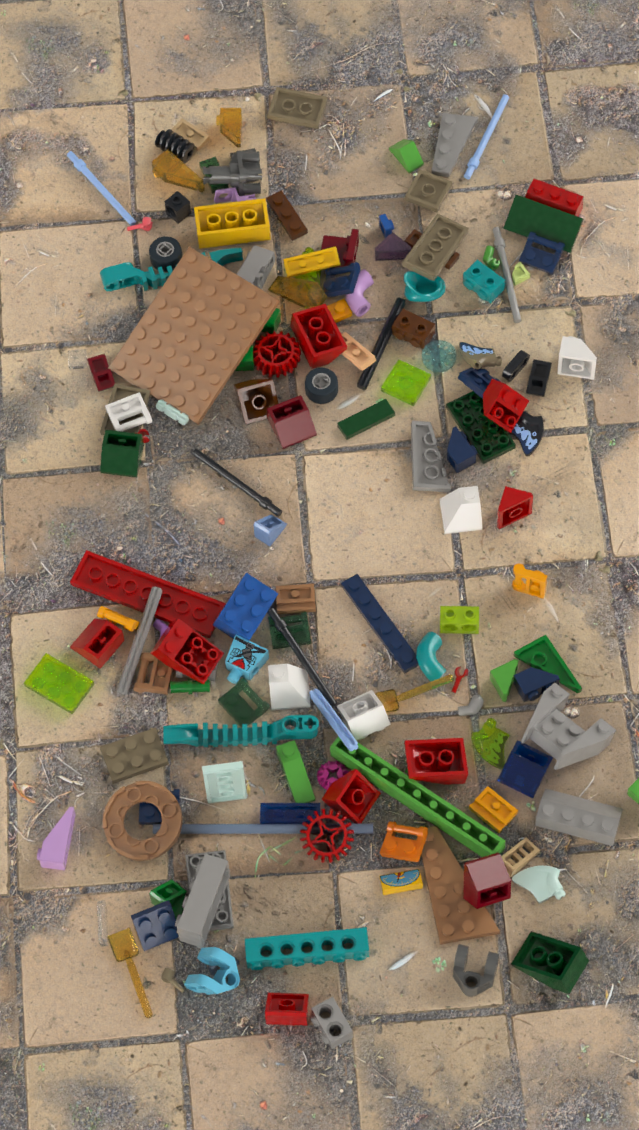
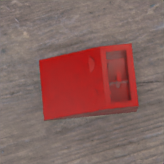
(187, 651)

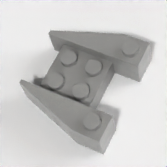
(561, 735)

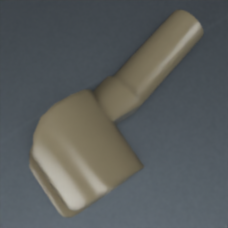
(167, 976)

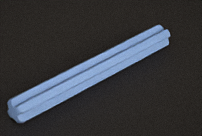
(333, 719)

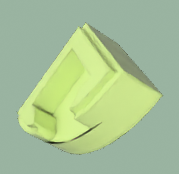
(519, 274)

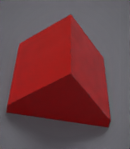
(514, 506)
(287, 1009)

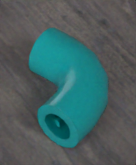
(427, 656)

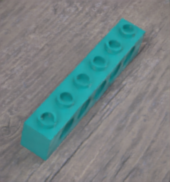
(296, 942)

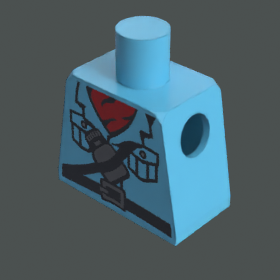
(244, 659)

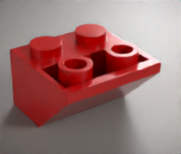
(503, 404)
(98, 641)

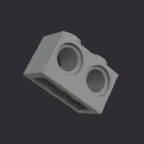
(335, 1021)

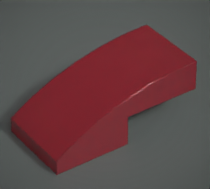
(101, 374)

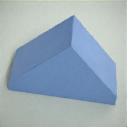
(268, 529)

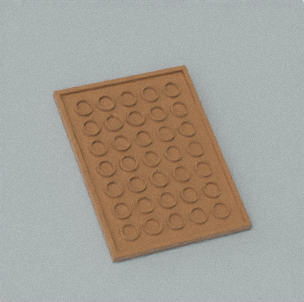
(194, 335)

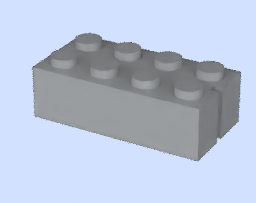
(203, 900)

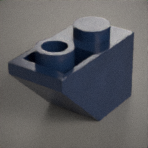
(459, 452)
(533, 683)

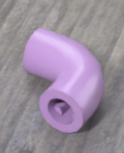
(356, 300)

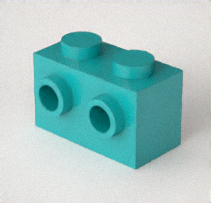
(483, 281)

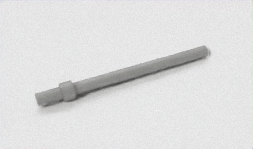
(500, 246)

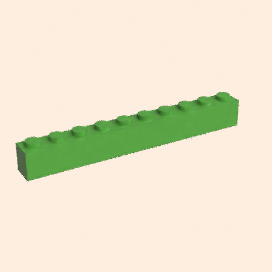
(419, 799)

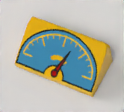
(401, 882)

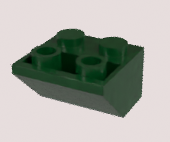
(121, 453)

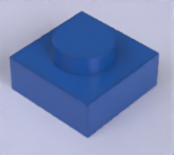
(385, 225)

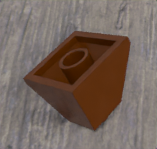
(255, 397)

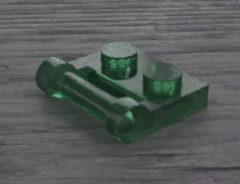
(299, 632)
(239, 708)

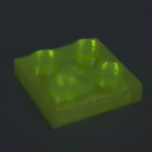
(406, 382)

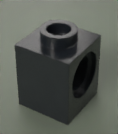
(177, 207)

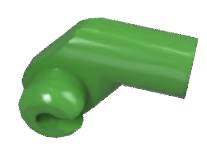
(488, 258)

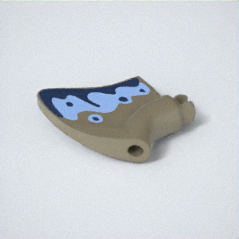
(478, 356)

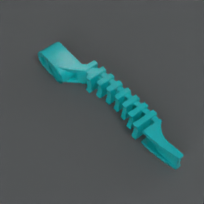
(126, 275)
(246, 735)

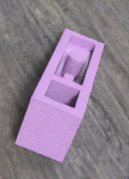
(57, 843)

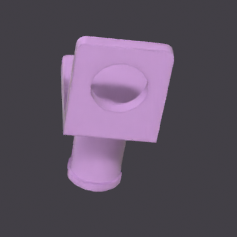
(232, 196)

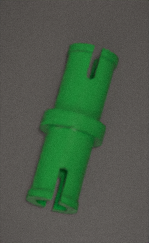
(189, 686)

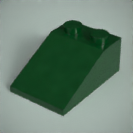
(551, 961)

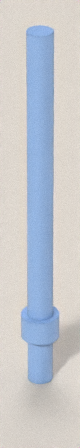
(474, 161)
(80, 165)

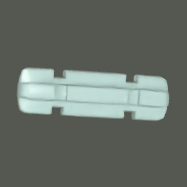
(172, 412)

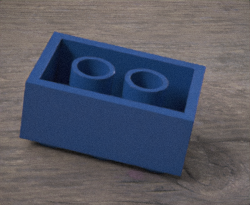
(245, 608)

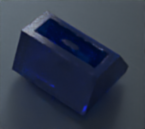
(525, 769)

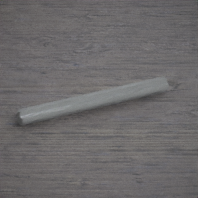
(139, 641)

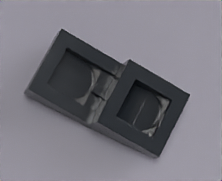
(539, 378)

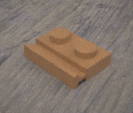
(295, 598)

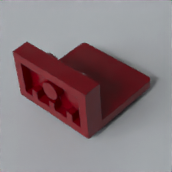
(346, 247)

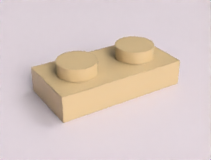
(191, 133)

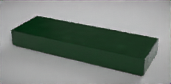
(366, 419)

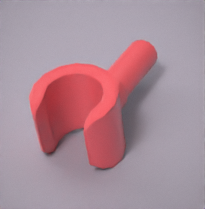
(145, 225)

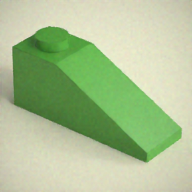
(295, 772)

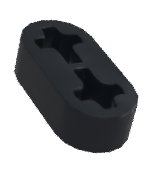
(515, 365)

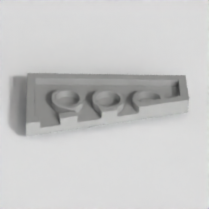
(451, 141)
(426, 460)

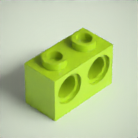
(459, 619)

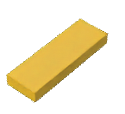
(311, 262)

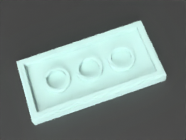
(224, 782)

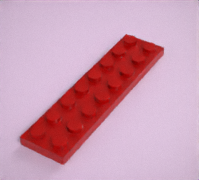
(133, 587)

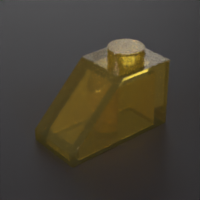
(230, 124)

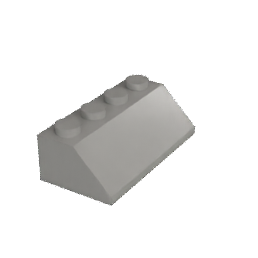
(578, 817)

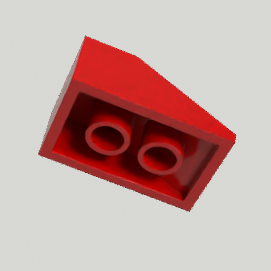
(437, 760)

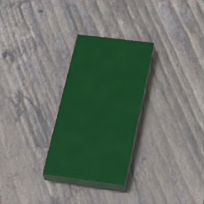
(545, 221)
(481, 432)

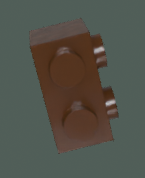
(413, 329)

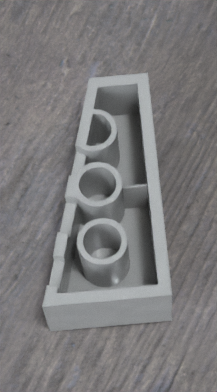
(257, 266)

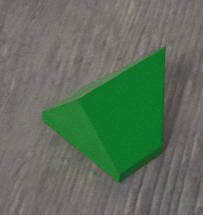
(169, 891)

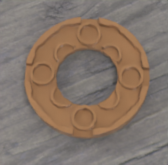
(120, 804)

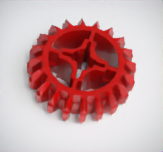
(268, 348)
(319, 819)

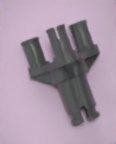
(235, 173)

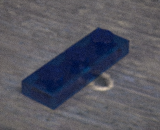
(287, 812)

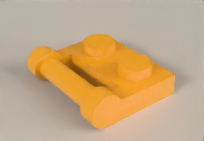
(535, 581)
(114, 617)

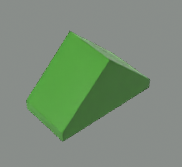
(407, 155)
(503, 677)

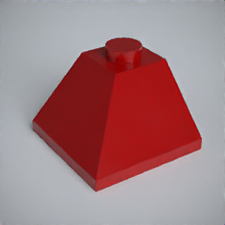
(351, 796)

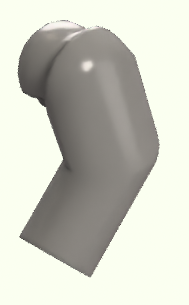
(473, 707)

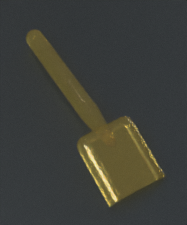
(390, 699)
(124, 949)

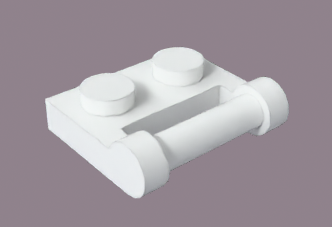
(127, 408)

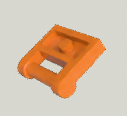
(403, 848)

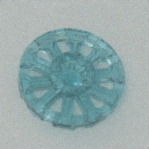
(439, 356)

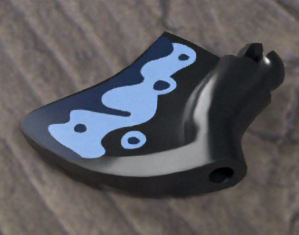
(529, 432)

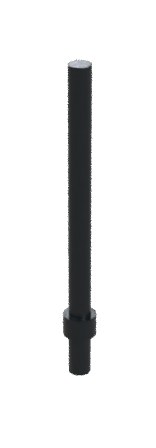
(264, 502)
(281, 626)

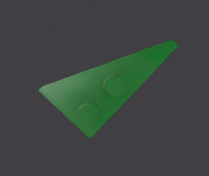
(544, 656)

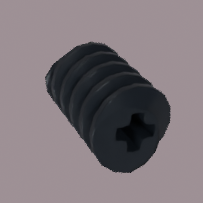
(175, 145)

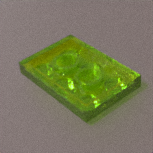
(59, 683)

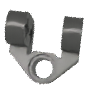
(462, 977)

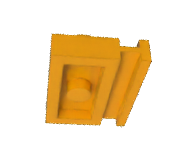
(493, 809)

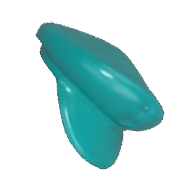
(421, 288)

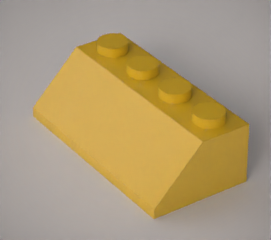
(232, 223)

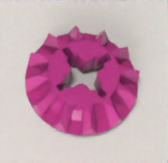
(323, 774)

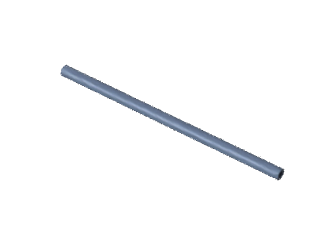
(263, 828)

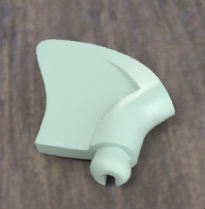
(541, 882)

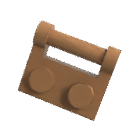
(159, 679)

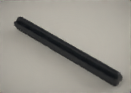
(381, 343)

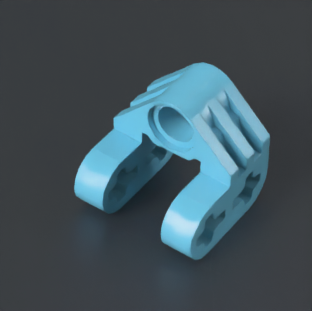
(214, 957)

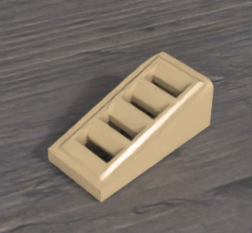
(511, 866)

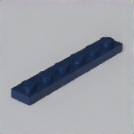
(380, 623)

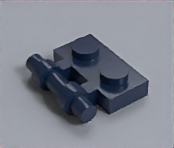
(476, 379)

